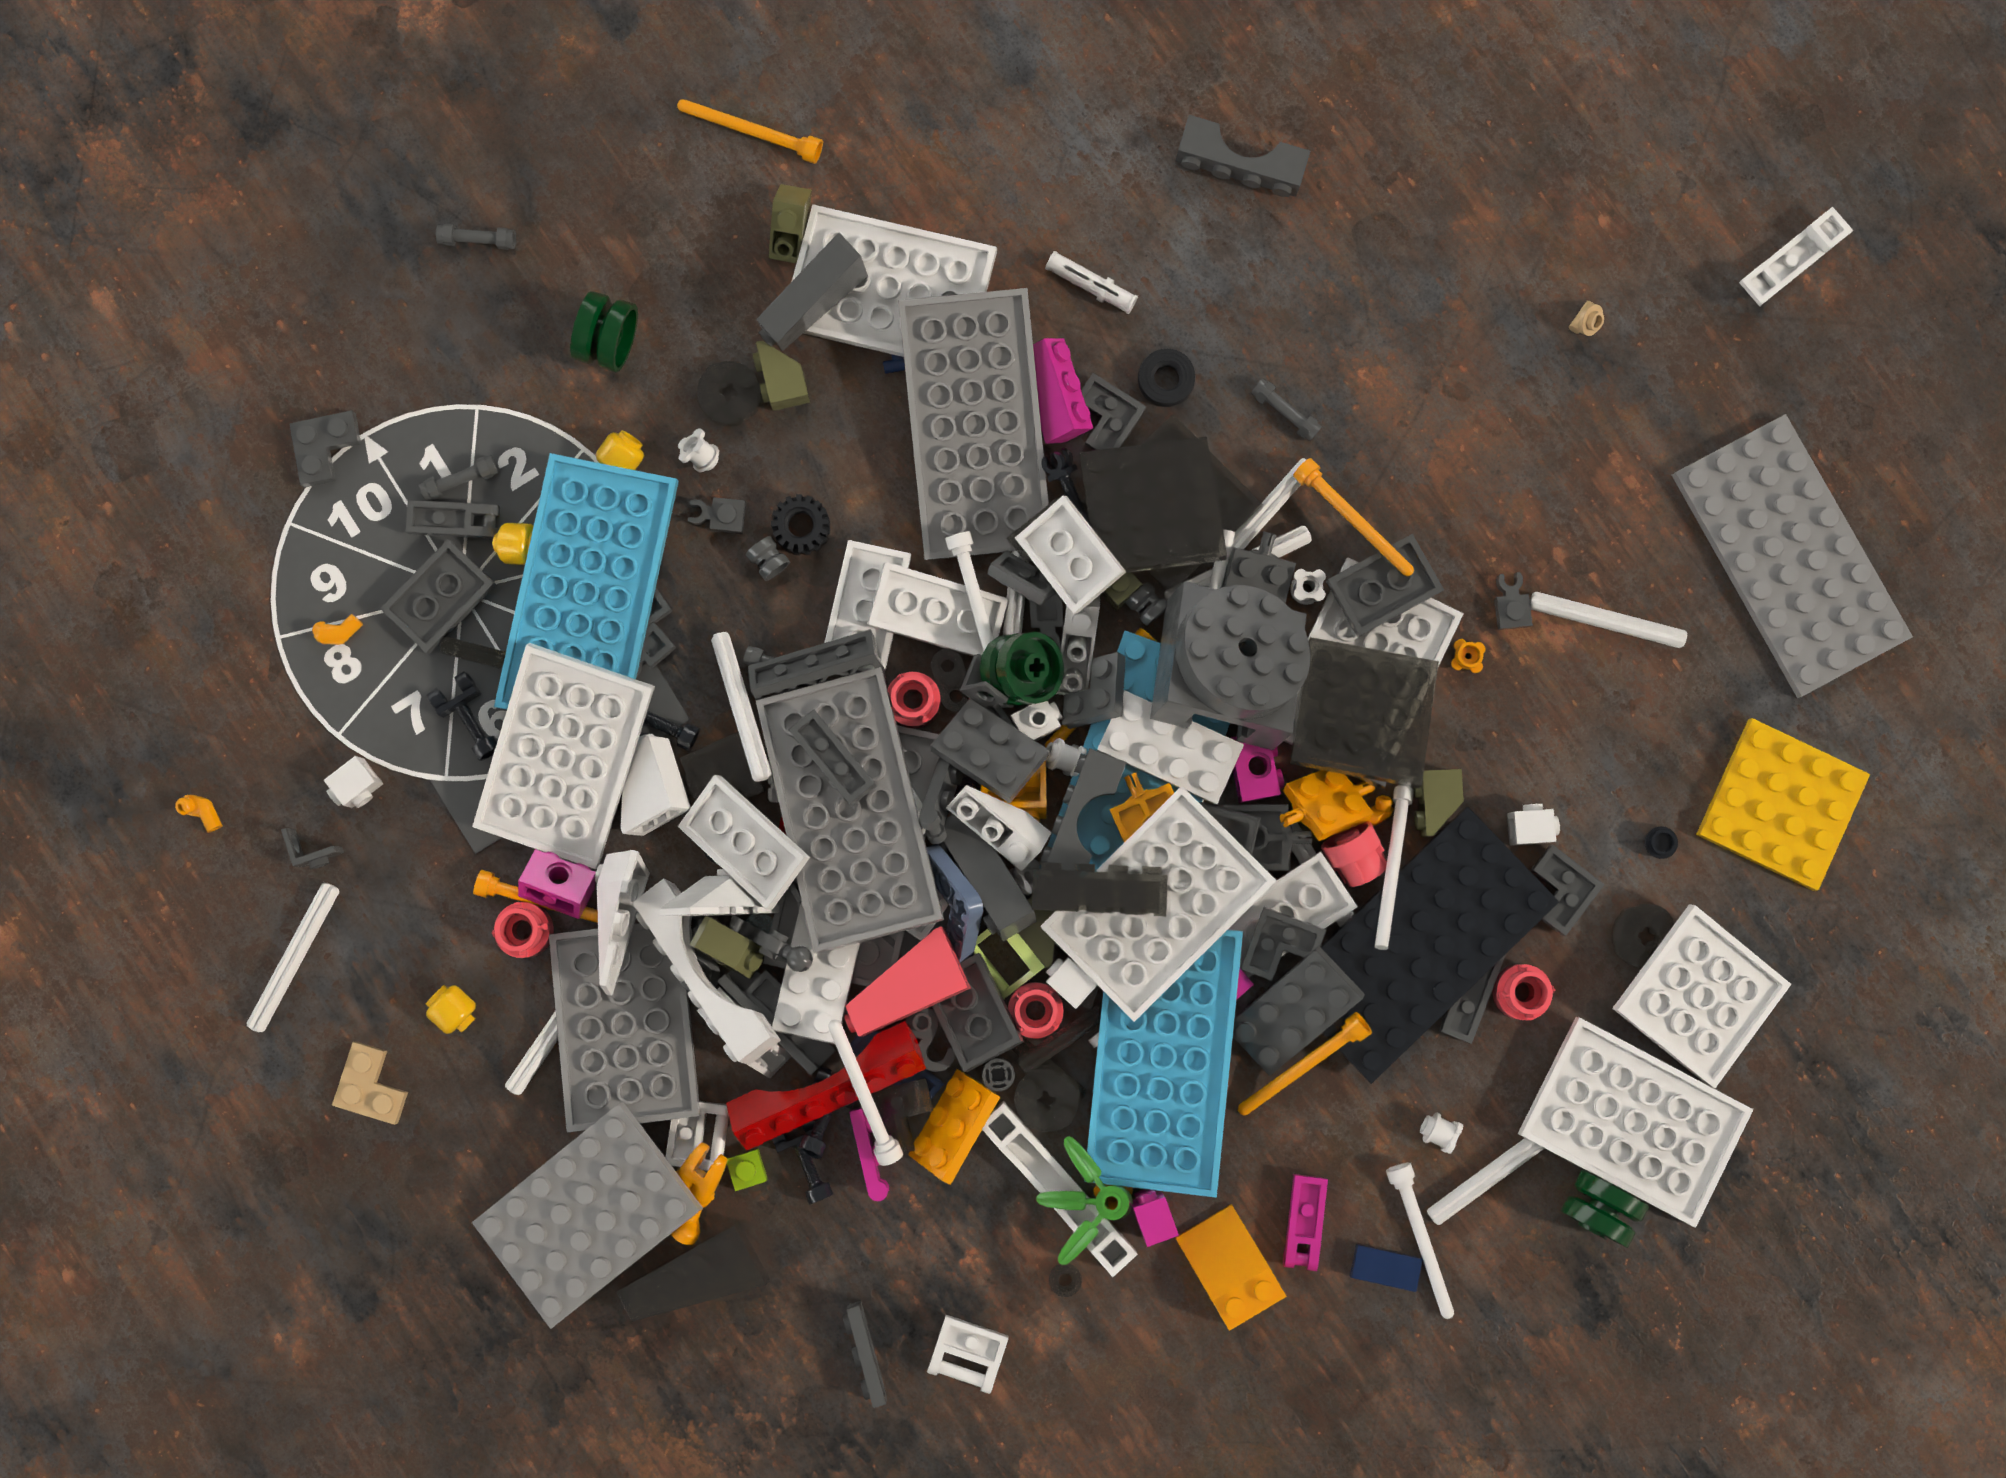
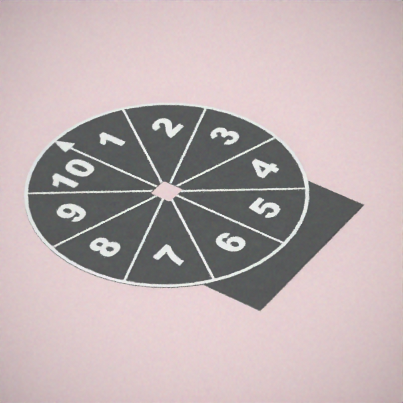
(352, 554)

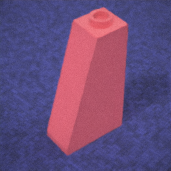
(910, 985)

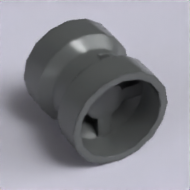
(767, 558)
(1142, 598)
(995, 1070)

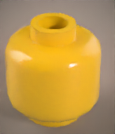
(620, 451)
(513, 542)
(450, 1009)

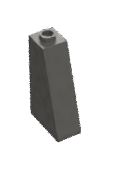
(812, 293)

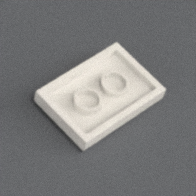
(1070, 554)

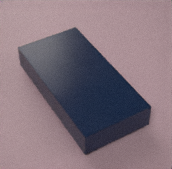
(1386, 1267)

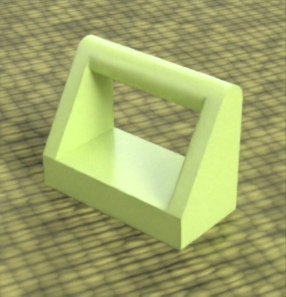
(1024, 953)

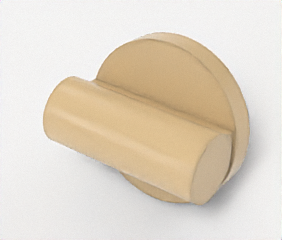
(1588, 319)

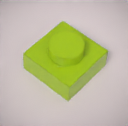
(746, 1169)

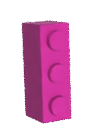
(1059, 393)

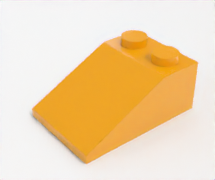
(1230, 1267)

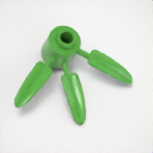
(1077, 1201)

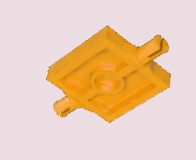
(1327, 803)
(1138, 807)

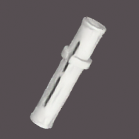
(1123, 300)

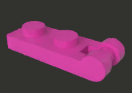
(876, 1186)
(1305, 1221)

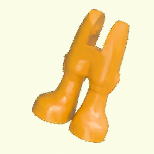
(702, 1187)

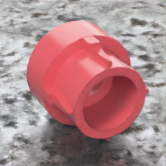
(919, 683)
(1356, 854)
(507, 923)
(1539, 992)
(1053, 1010)

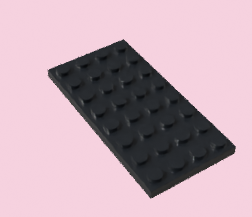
(1451, 922)

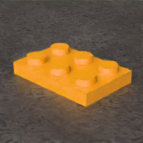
(954, 1126)

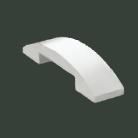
(1796, 256)

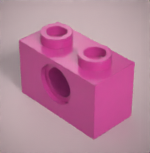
(1257, 787)
(569, 897)
(1153, 1217)

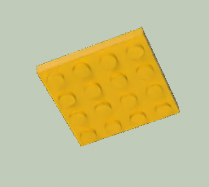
(1783, 804)

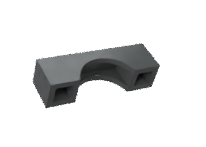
(1205, 149)
(1097, 777)

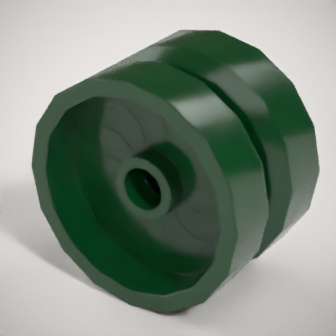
(604, 331)
(1023, 667)
(1604, 1209)

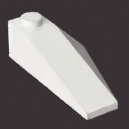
(618, 885)
(715, 897)

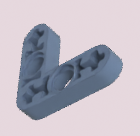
(963, 899)

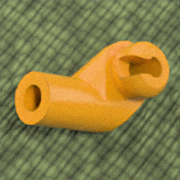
(336, 634)
(201, 808)
(1382, 809)

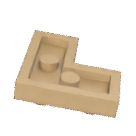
(359, 1086)

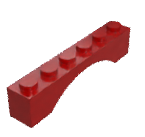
(766, 1114)

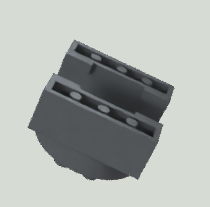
(1209, 675)

